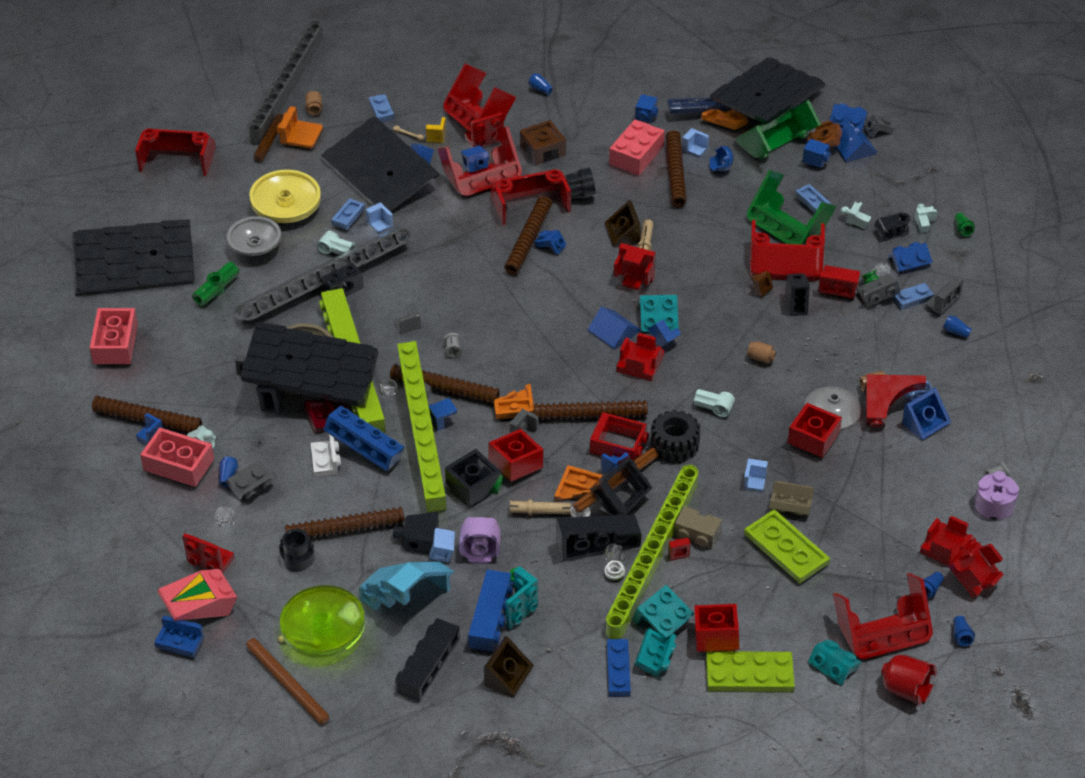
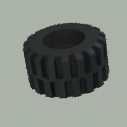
(675, 435)

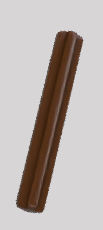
(268, 138)

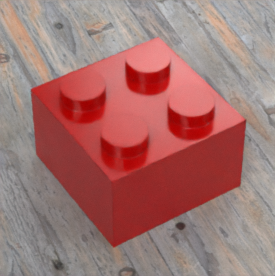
(814, 430)
(515, 454)
(716, 627)

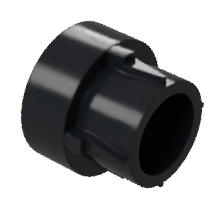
(581, 184)
(296, 550)

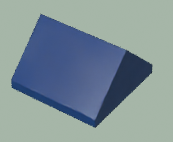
(854, 144)
(612, 328)
(925, 414)

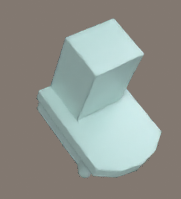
(923, 216)
(856, 217)
(203, 435)

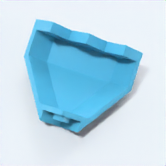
(395, 581)

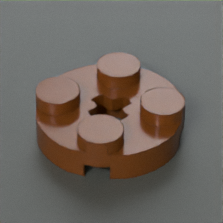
(827, 133)

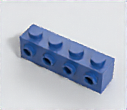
(363, 438)
(490, 611)

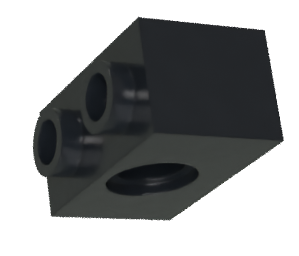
(347, 277)

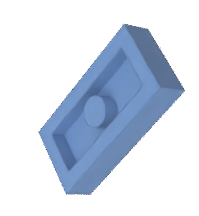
(381, 107)
(810, 197)
(348, 214)
(913, 296)

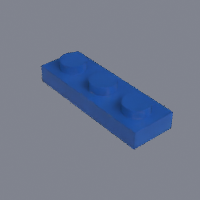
(618, 667)

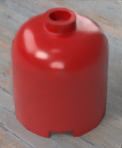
(908, 678)

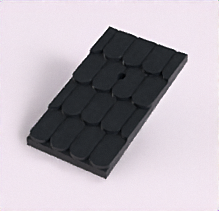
(767, 90)
(379, 164)
(132, 257)
(310, 364)

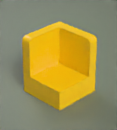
(436, 133)

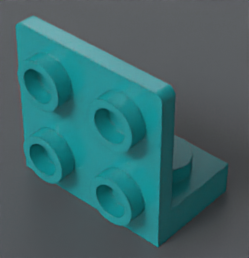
(658, 308)
(525, 597)
(663, 612)

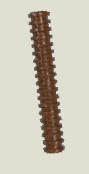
(676, 169)
(528, 235)
(453, 385)
(591, 410)
(137, 412)
(351, 522)

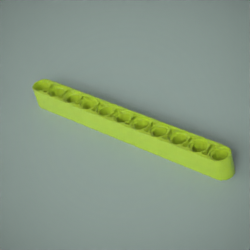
(651, 553)

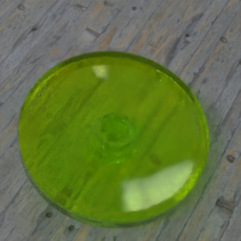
(322, 621)

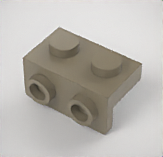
(791, 498)

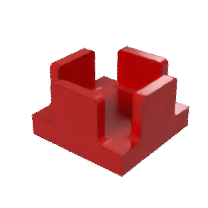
(636, 266)
(640, 358)
(945, 540)
(976, 567)

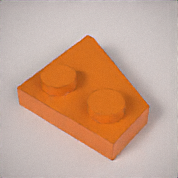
(730, 119)
(513, 403)
(575, 483)

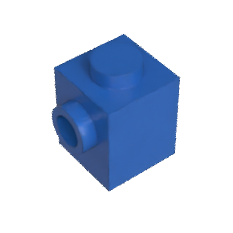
(646, 108)
(816, 153)
(475, 158)

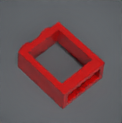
(622, 426)

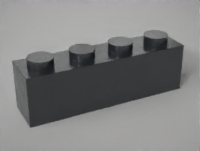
(427, 659)

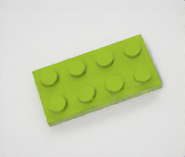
(787, 546)
(750, 671)

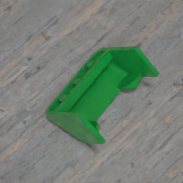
(785, 128)
(767, 213)

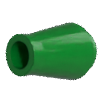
(964, 225)

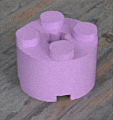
(996, 495)
(479, 539)

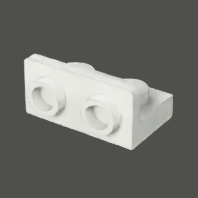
(325, 458)

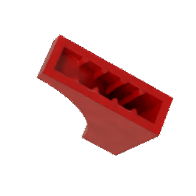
(884, 391)

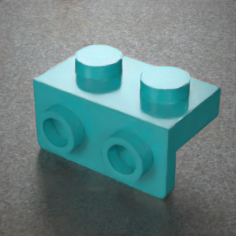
(655, 652)
(833, 661)

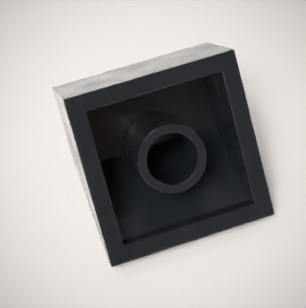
(471, 476)

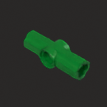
(215, 284)

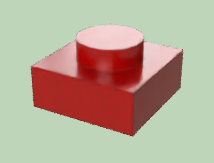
(679, 549)

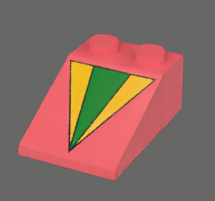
(199, 596)

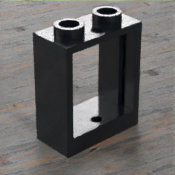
(608, 497)

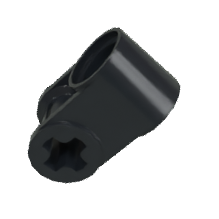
(892, 227)

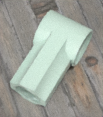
(332, 243)
(719, 403)

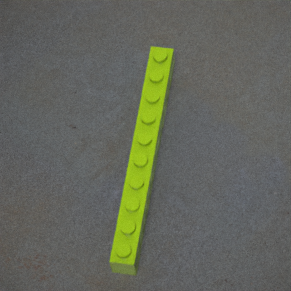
(341, 326)
(421, 427)

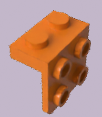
(298, 132)

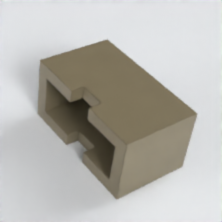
(698, 528)

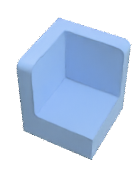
(695, 143)
(379, 218)
(755, 475)
(442, 545)

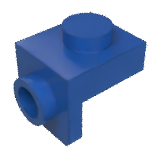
(551, 239)

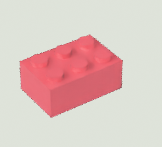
(636, 147)
(114, 336)
(177, 457)

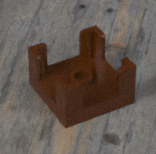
(542, 138)

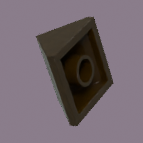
(624, 226)
(506, 668)

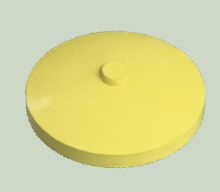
(285, 196)

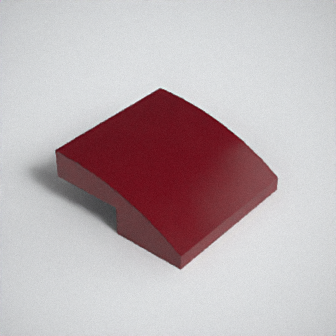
(318, 412)

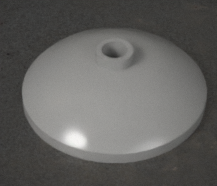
(254, 236)
(839, 402)

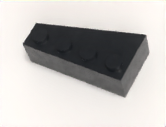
(592, 534)

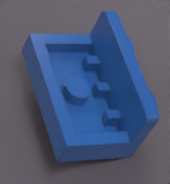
(843, 113)
(911, 257)
(179, 636)

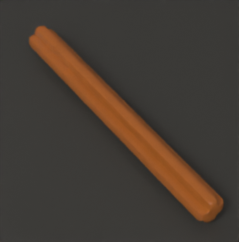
(617, 479)
(288, 681)

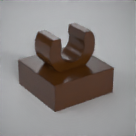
(762, 283)

